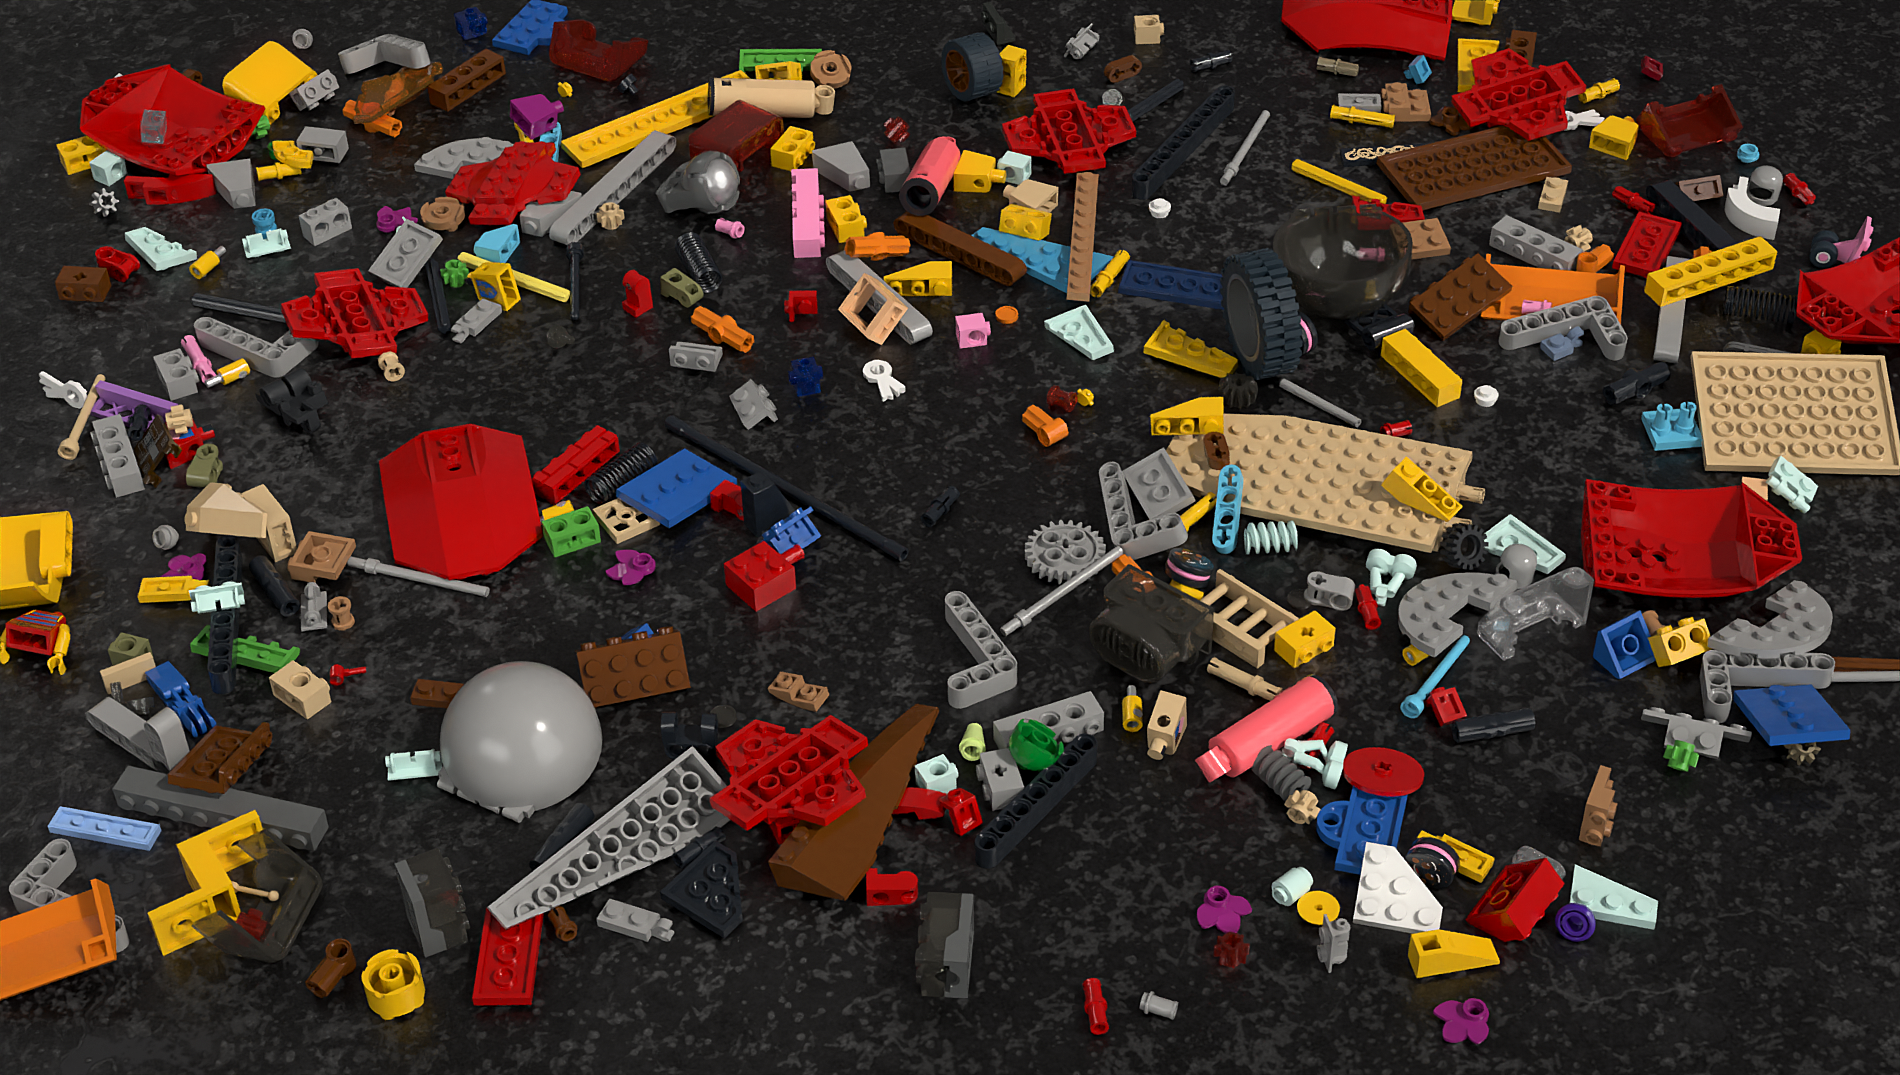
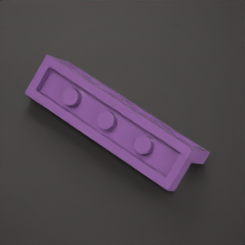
(127, 400)

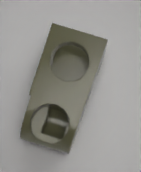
(680, 288)

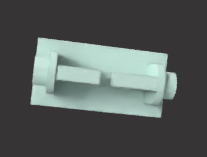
(256, 246)
(204, 597)
(421, 765)

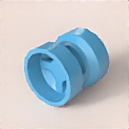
(264, 221)

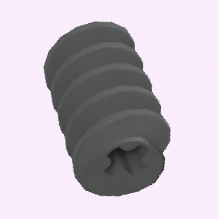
(1279, 773)

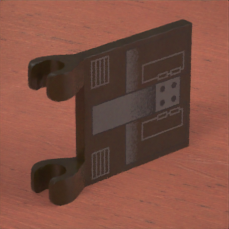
(152, 448)

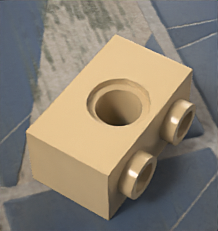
(300, 689)

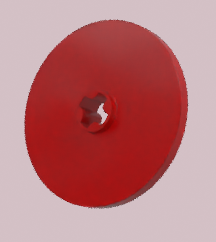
(1383, 771)

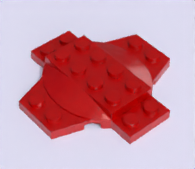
(1518, 95)
(1069, 131)
(512, 180)
(354, 313)
(789, 773)

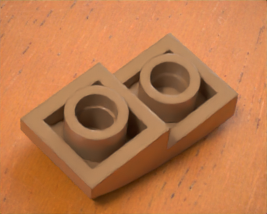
(795, 691)

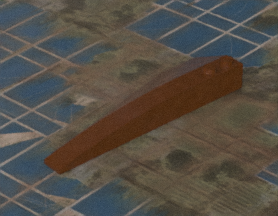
(837, 856)

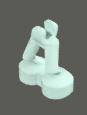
(1381, 563)
(1333, 758)

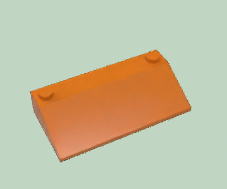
(1555, 287)
(57, 940)

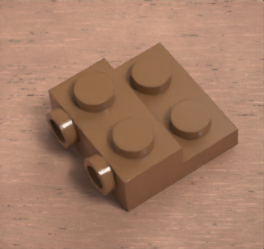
(1405, 103)
(320, 557)
(1599, 809)

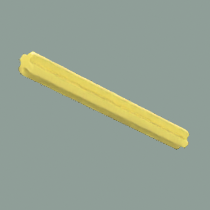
(522, 280)

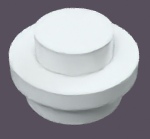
(1159, 208)
(1486, 396)

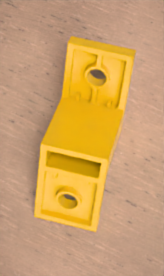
(205, 864)

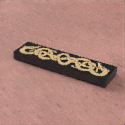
(1368, 155)

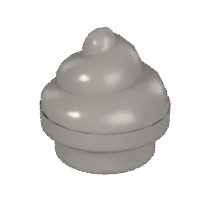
(302, 38)
(165, 537)

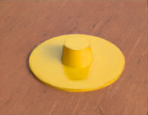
(1315, 904)

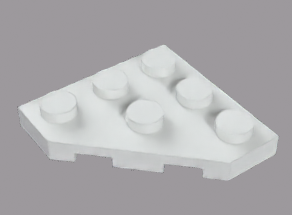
(1393, 894)

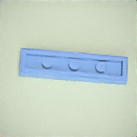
(104, 828)

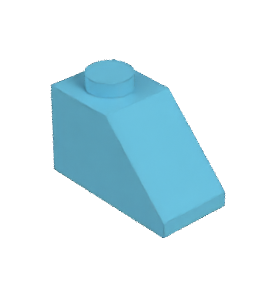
(498, 244)

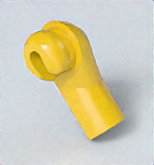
(1188, 590)

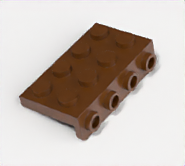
(1459, 296)
(633, 666)
(220, 758)

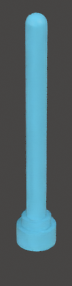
(1414, 704)

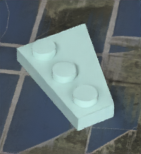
(157, 250)
(1081, 331)
(1513, 531)
(1612, 900)

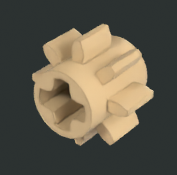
(610, 216)
(1579, 237)
(179, 419)
(1302, 806)

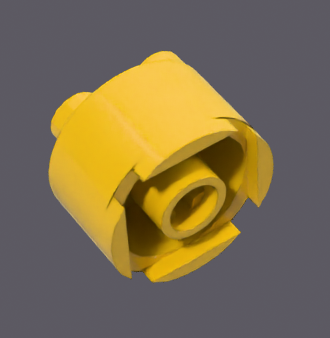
(393, 984)

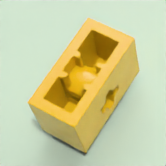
(1304, 639)

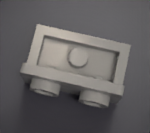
(695, 356)
(753, 404)

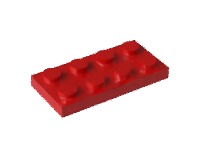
(1647, 244)
(507, 962)

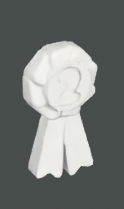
(1587, 118)
(880, 373)
(70, 391)

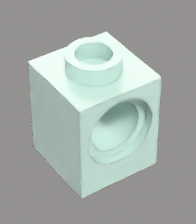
(1016, 166)
(108, 168)
(936, 774)

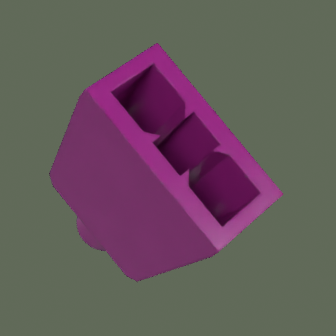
(535, 114)

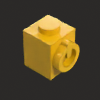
(1819, 344)

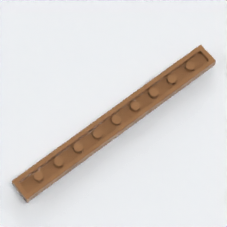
(1082, 237)

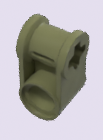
(204, 467)

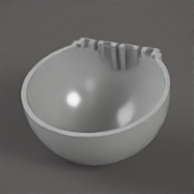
(518, 739)

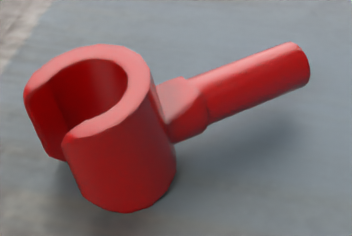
(338, 673)

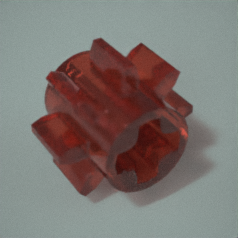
(896, 129)
(252, 922)
(1231, 949)

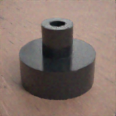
(628, 85)

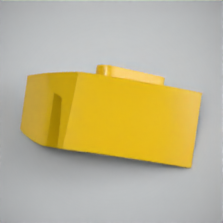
(34, 558)

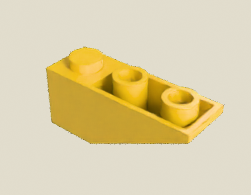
(926, 279)
(1190, 418)
(1419, 491)
(1448, 952)

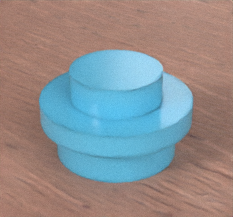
(1748, 153)

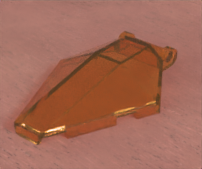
(391, 92)

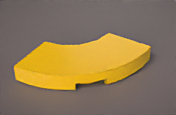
(291, 155)

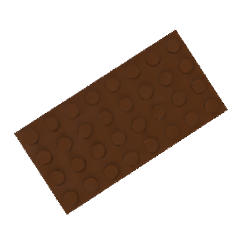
(1471, 166)

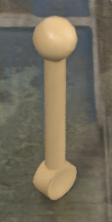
(272, 895)

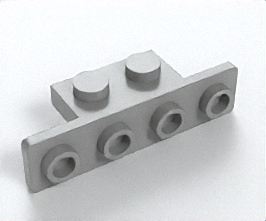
(1703, 734)

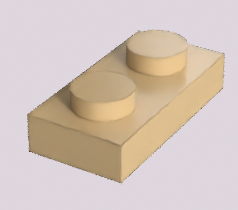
(1553, 194)

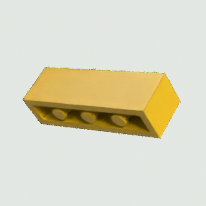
(1421, 367)

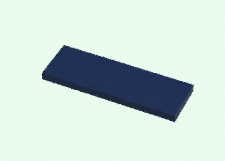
(1171, 284)

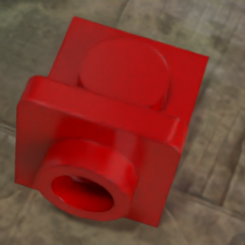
(801, 303)
(1446, 705)
(962, 810)

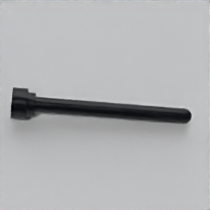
(574, 253)

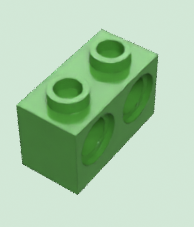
(571, 531)

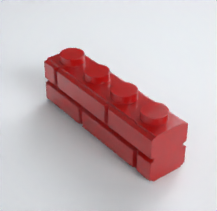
(575, 464)

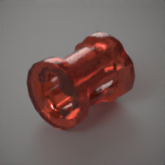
(1055, 400)

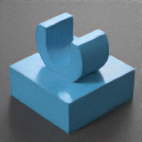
(1418, 70)

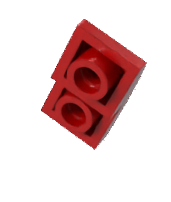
(922, 802)

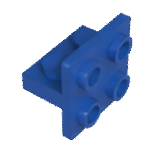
(792, 531)

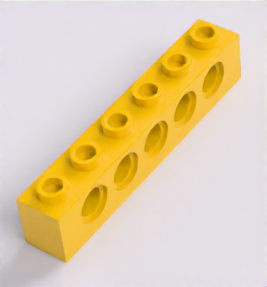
(1710, 271)

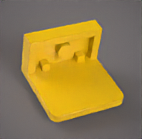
(1475, 11)

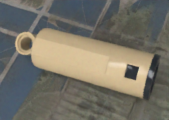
(779, 97)

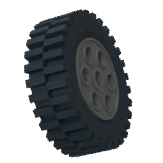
(1261, 313)

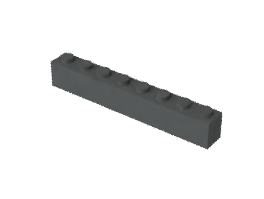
(151, 794)

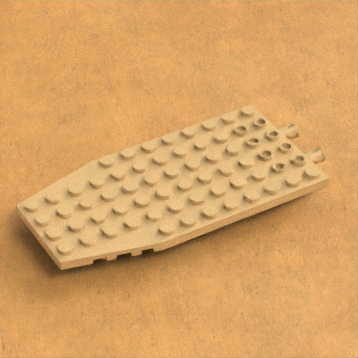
(1327, 477)

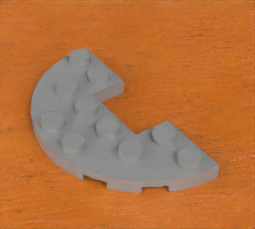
(448, 158)
(1430, 604)
(1799, 628)

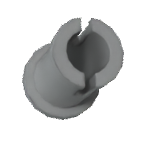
(1158, 1005)

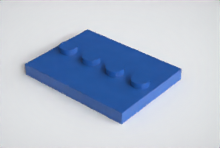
(674, 488)
(1791, 715)

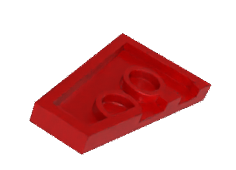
(1401, 211)

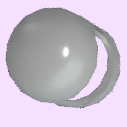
(1766, 178)
(1520, 562)

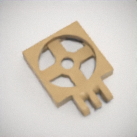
(635, 528)

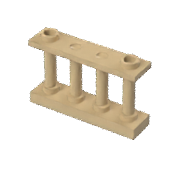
(1235, 637)

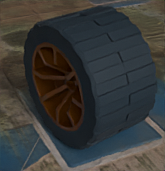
(972, 66)

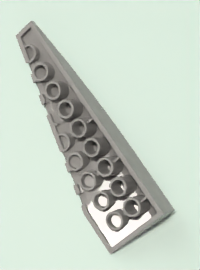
(631, 836)

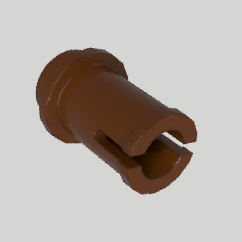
(565, 928)

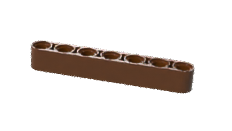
(961, 247)

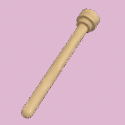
(69, 447)

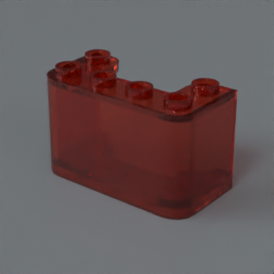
(737, 132)

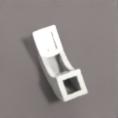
(1748, 215)

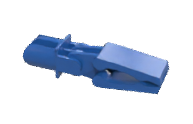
(174, 693)

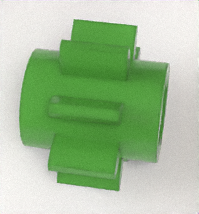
(261, 128)
(455, 273)
(1681, 755)

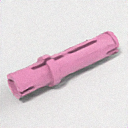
(200, 362)

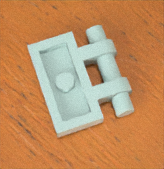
(1791, 484)

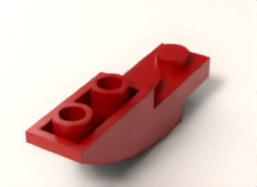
(171, 189)

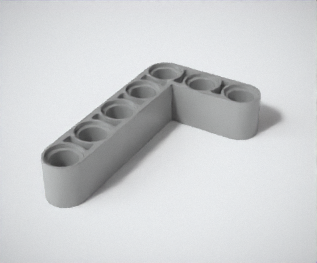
(384, 48)
(1587, 313)
(260, 355)
(1140, 538)
(996, 664)
(1724, 670)
(156, 742)
(41, 878)

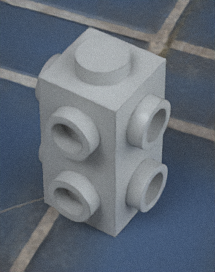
(313, 90)

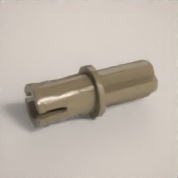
(1337, 66)

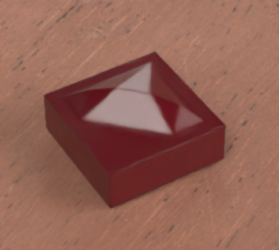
(1652, 68)

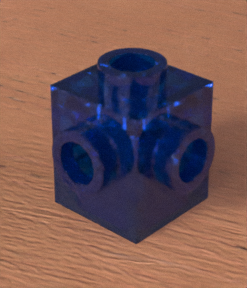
(470, 23)
(805, 371)

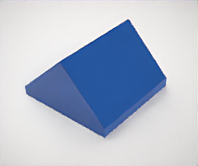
(1624, 646)

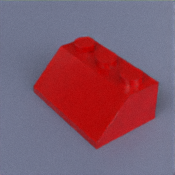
(1516, 900)

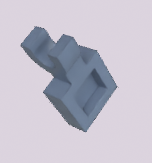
(1560, 346)

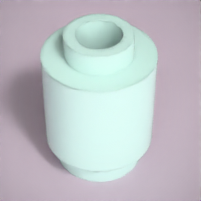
(1291, 886)

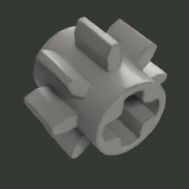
(98, 200)

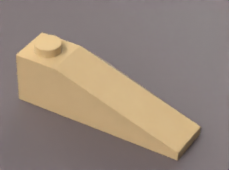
(225, 512)

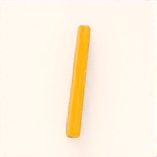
(1336, 181)

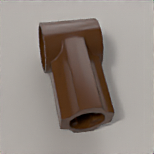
(336, 964)

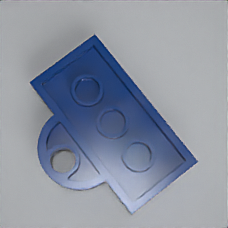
(530, 27)
(1360, 821)

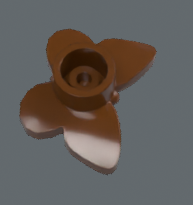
(1451, 120)

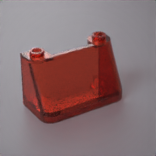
(575, 48)
(1690, 123)

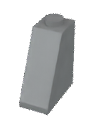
(842, 166)
(234, 182)
(540, 217)

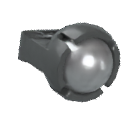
(702, 183)

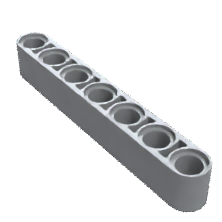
(848, 270)
(1670, 325)

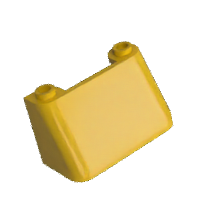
(267, 78)

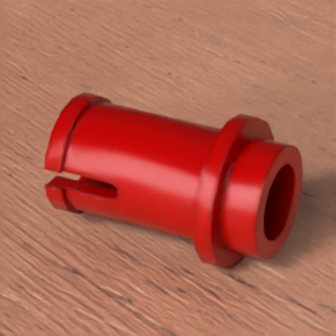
(1396, 429)

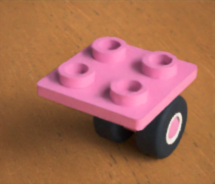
(1828, 249)

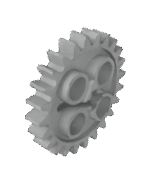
(1063, 550)

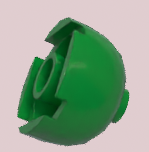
(1034, 746)

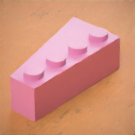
(807, 213)

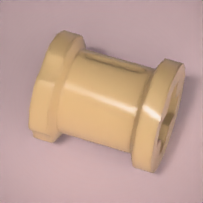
(390, 369)

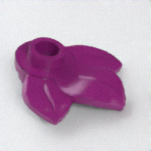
(389, 220)
(186, 566)
(631, 566)
(1222, 910)
(1461, 1021)

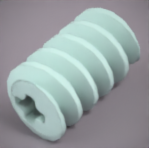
(1270, 536)

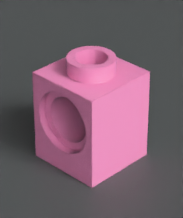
(972, 330)

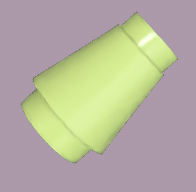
(972, 742)

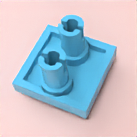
(1672, 427)

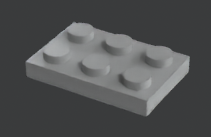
(405, 254)
(1158, 485)

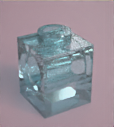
(153, 126)

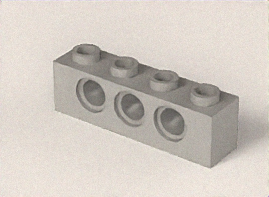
(1533, 245)
(117, 455)
(1065, 718)

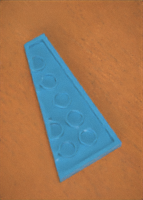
(1042, 258)

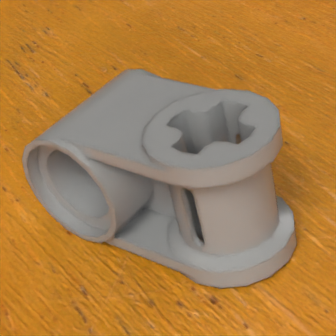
(1331, 592)

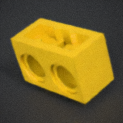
(1013, 70)
(792, 148)
(78, 153)
(845, 218)
(1025, 222)
(1681, 645)

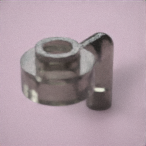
(139, 706)

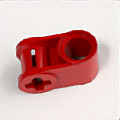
(118, 263)

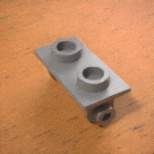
(1082, 43)
(313, 608)
(1333, 941)

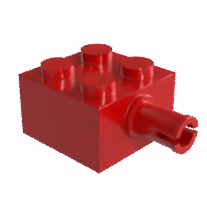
(762, 574)

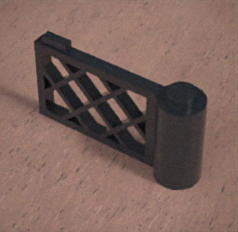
(1380, 327)

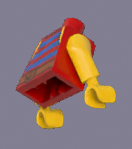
(38, 633)

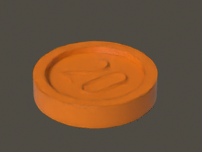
(1006, 314)

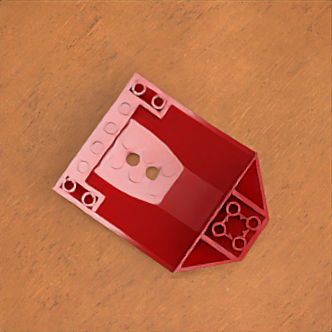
(1398, 25)
(208, 121)
(1855, 298)
(465, 517)
(1710, 540)

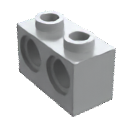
(325, 221)
(176, 374)

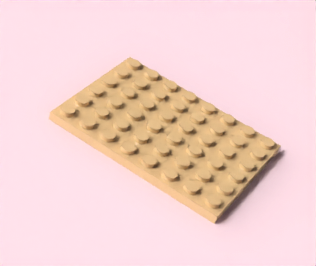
(1806, 407)

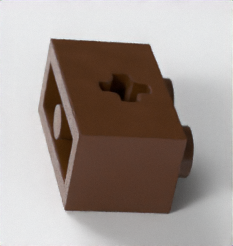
(83, 283)

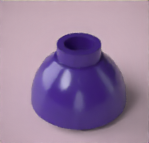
(1575, 922)

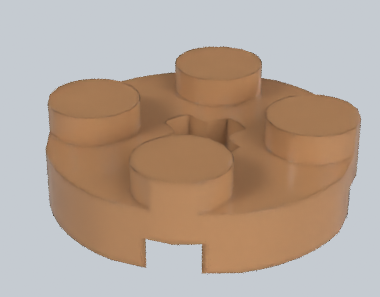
(826, 59)
(433, 216)

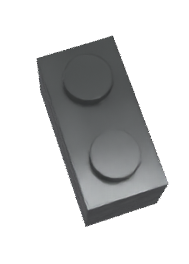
(893, 168)

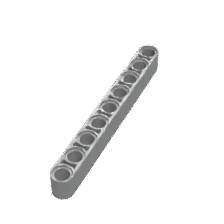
(613, 187)

